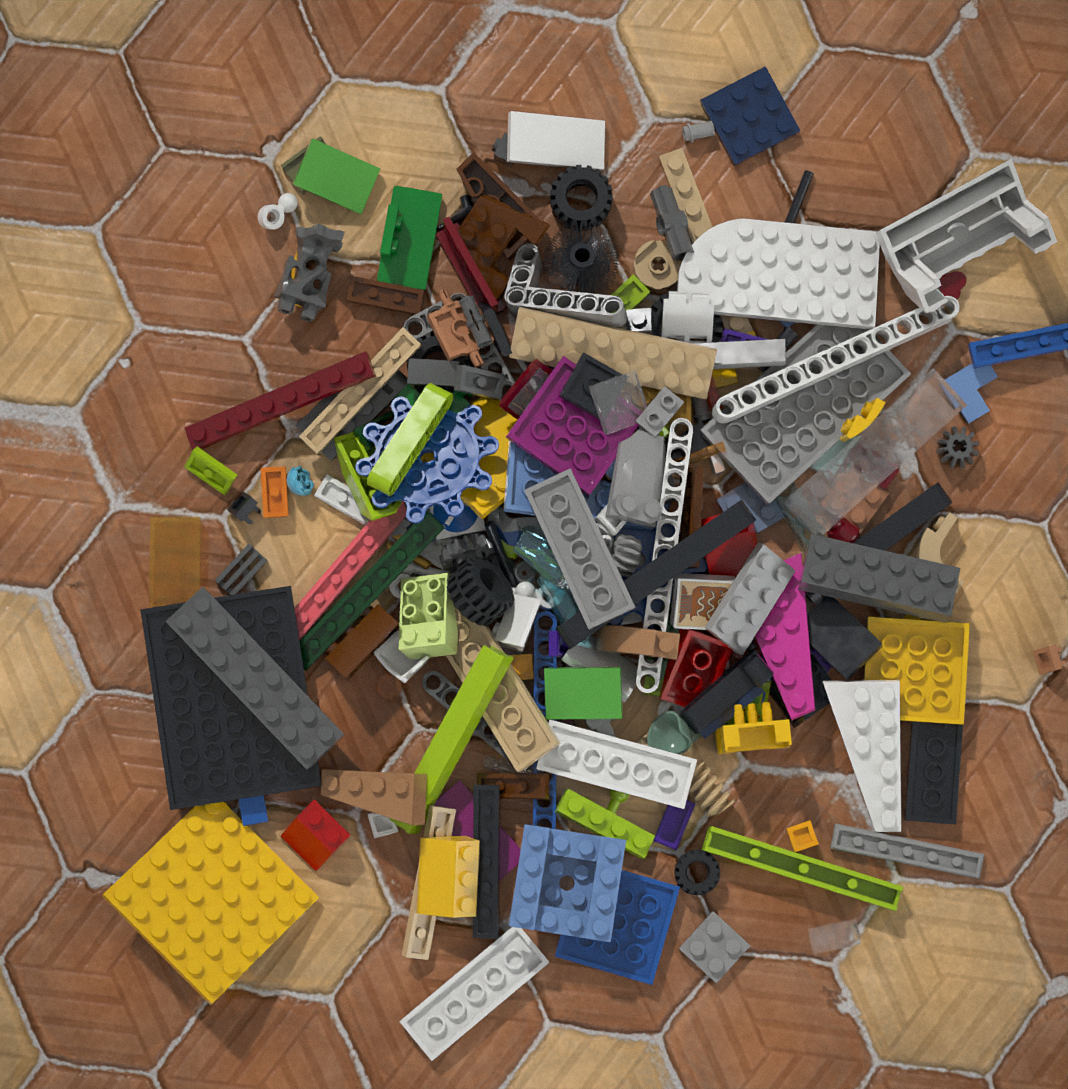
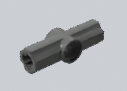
(671, 222)

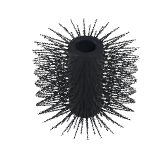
(581, 261)

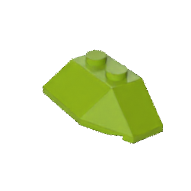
(349, 453)

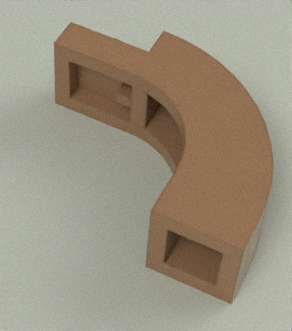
(637, 641)

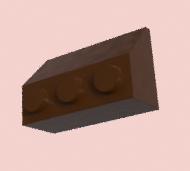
(361, 641)

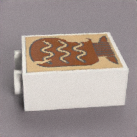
(697, 598)

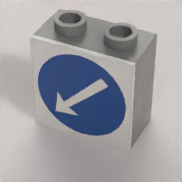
(457, 527)

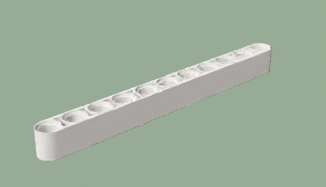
(827, 366)
(662, 542)

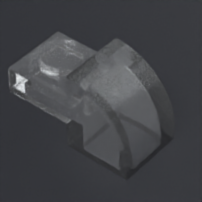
(834, 936)

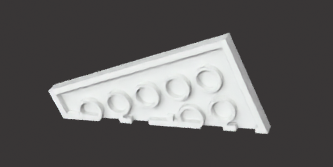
(871, 732)

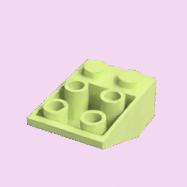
(427, 617)

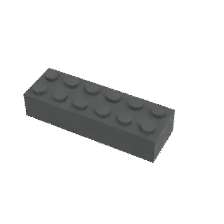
(879, 578)

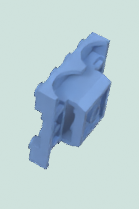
(593, 890)

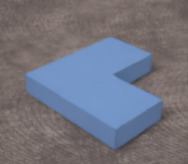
(966, 384)

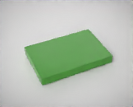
(336, 176)
(583, 693)

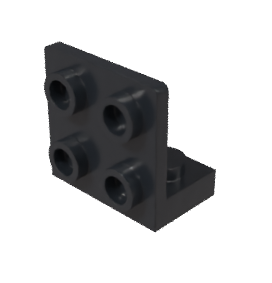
(820, 695)

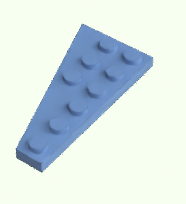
(526, 471)

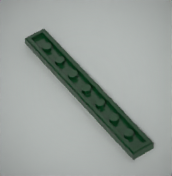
(369, 588)

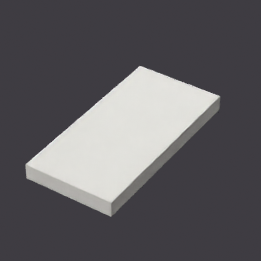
(555, 140)

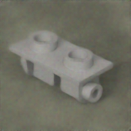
(659, 412)

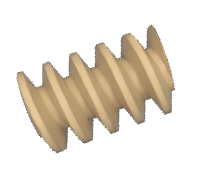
(709, 792)

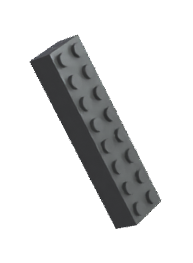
(255, 678)

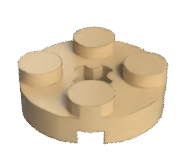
(644, 270)

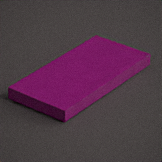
(462, 801)

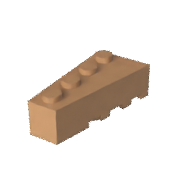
(384, 793)

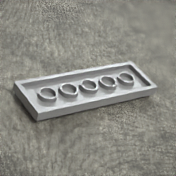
(579, 549)

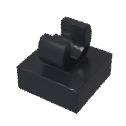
(243, 506)

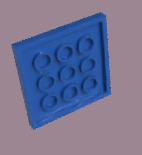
(637, 934)

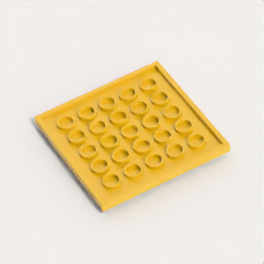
(210, 898)

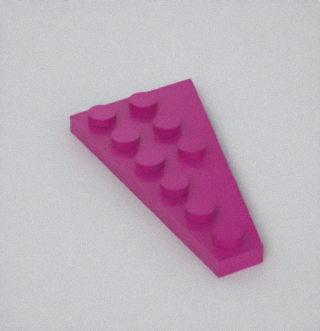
(786, 645)

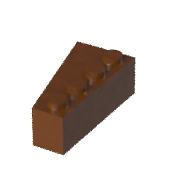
(483, 181)

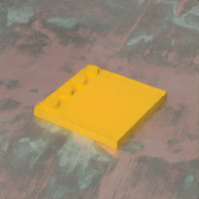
(493, 423)
(927, 661)

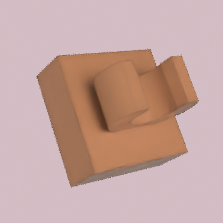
(1048, 659)

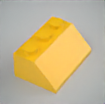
(448, 876)

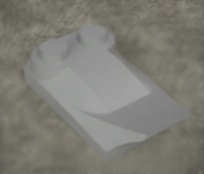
(638, 480)

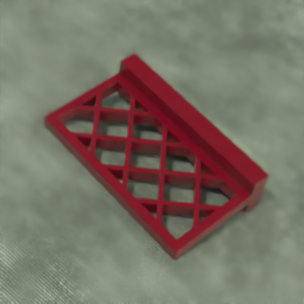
(465, 266)

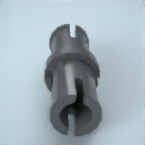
(481, 336)

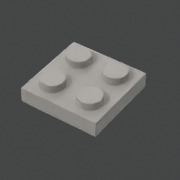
(714, 947)

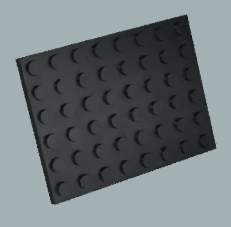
(206, 734)

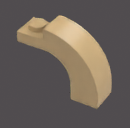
(930, 541)

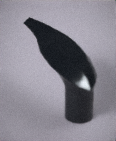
(462, 213)

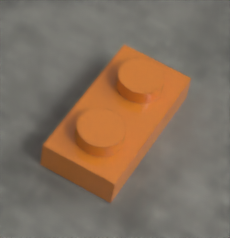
(274, 492)

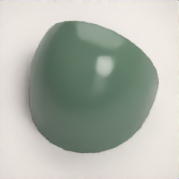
(670, 733)

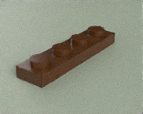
(692, 505)

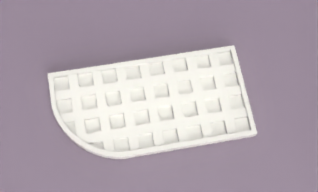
(786, 272)

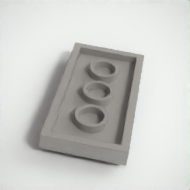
(750, 599)

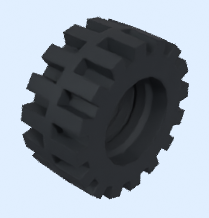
(681, 872)

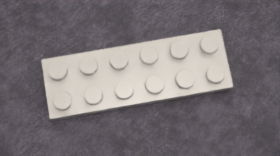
(619, 765)
(474, 992)

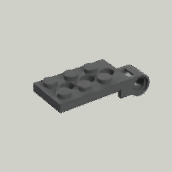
(370, 411)

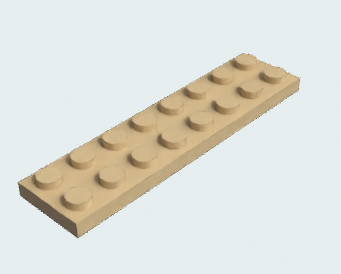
(657, 360)
(512, 711)

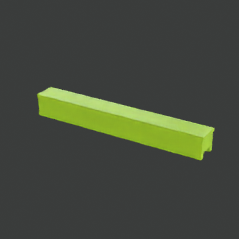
(460, 724)
(802, 868)

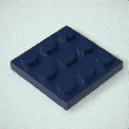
(750, 116)

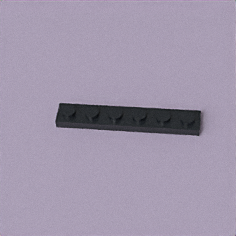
(487, 830)

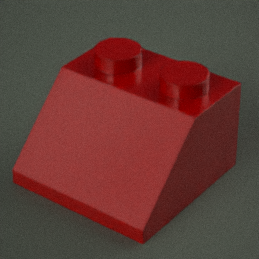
(315, 835)

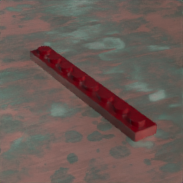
(280, 401)

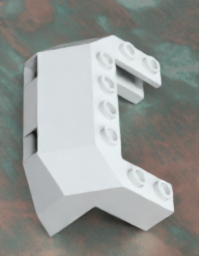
(959, 229)

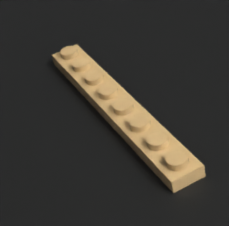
(690, 201)

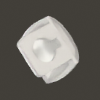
(396, 662)

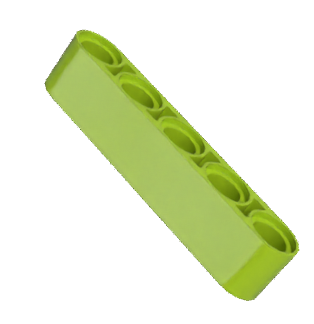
(410, 439)

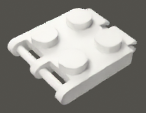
(688, 317)

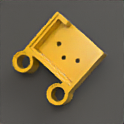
(753, 734)

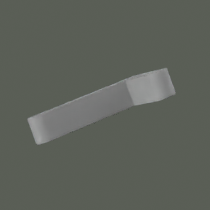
(555, 300)
(490, 359)

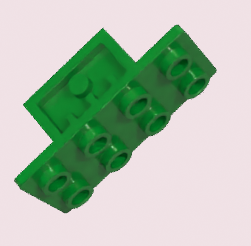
(409, 237)

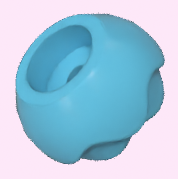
(299, 481)

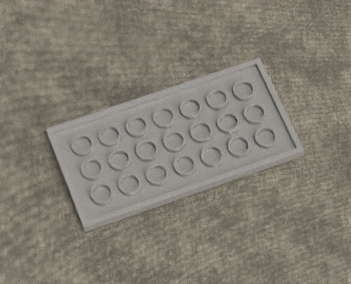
(792, 433)

